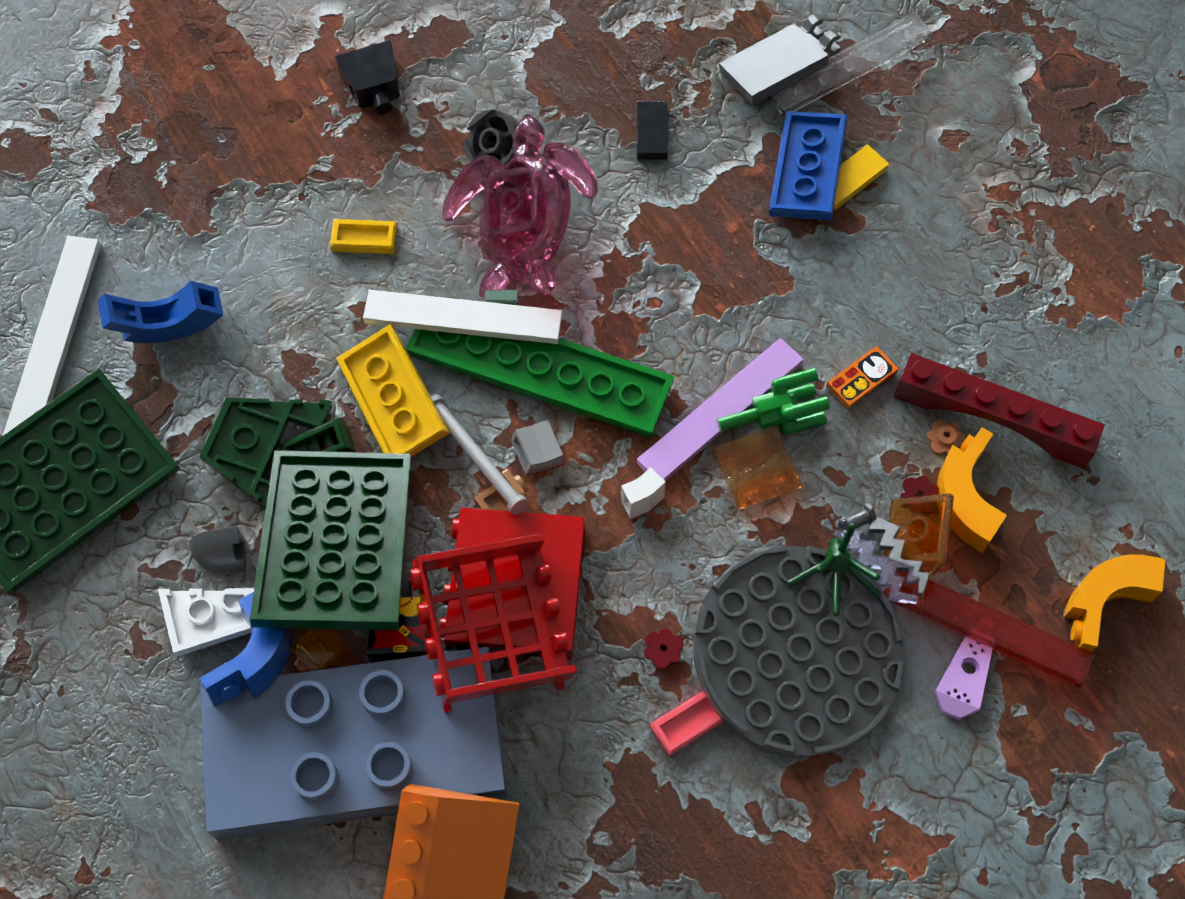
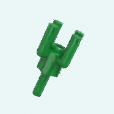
(782, 407)

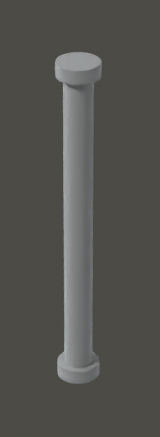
(516, 502)

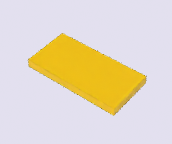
(392, 394)

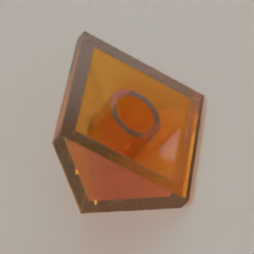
(924, 527)

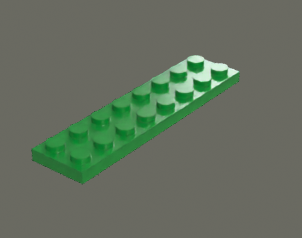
(556, 374)

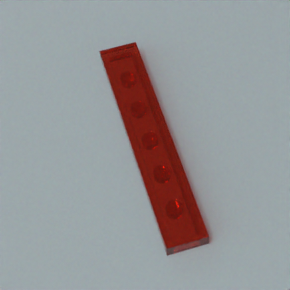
(999, 631)

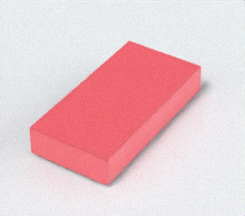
(685, 724)

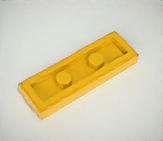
(858, 173)

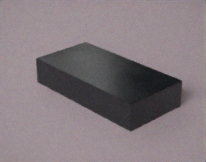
(652, 130)

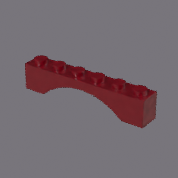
(1054, 429)

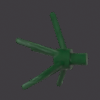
(840, 561)

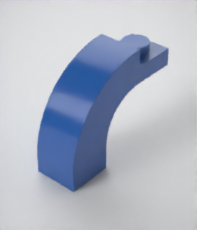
(162, 320)
(254, 667)

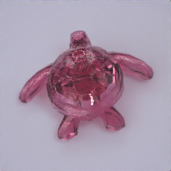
(522, 206)

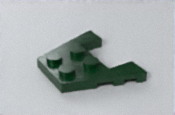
(248, 435)

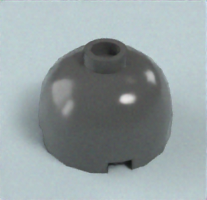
(492, 135)

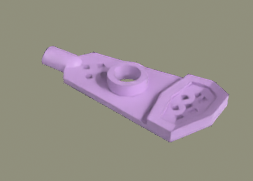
(963, 683)

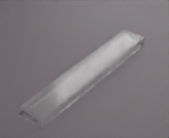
(853, 62)

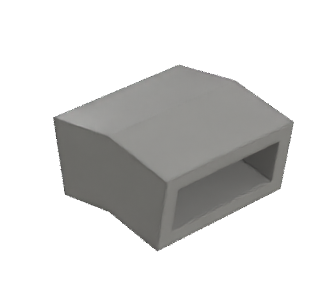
(537, 448)

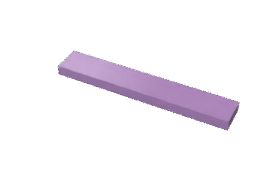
(735, 396)

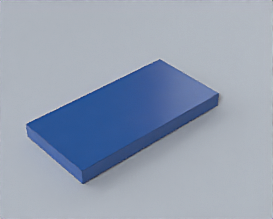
(808, 165)

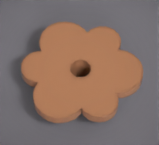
(939, 442)

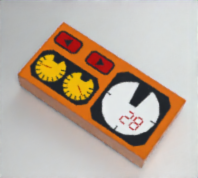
(862, 377)

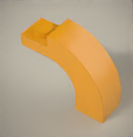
(971, 517)
(1120, 577)

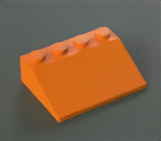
(450, 845)

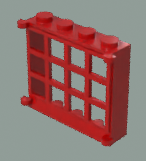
(543, 612)

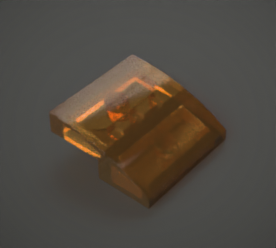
(757, 467)

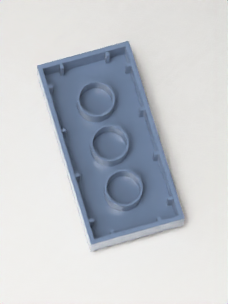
(345, 746)

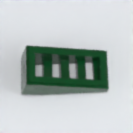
(322, 432)

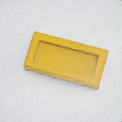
(363, 236)

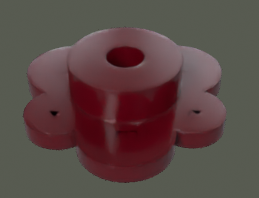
(921, 485)
(664, 639)

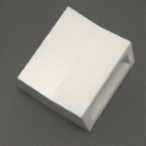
(643, 493)

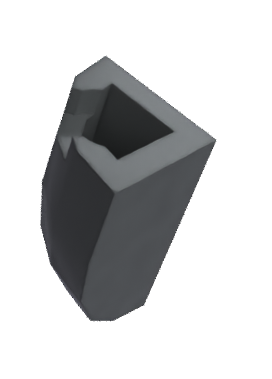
(219, 549)

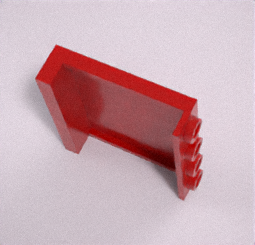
(560, 550)

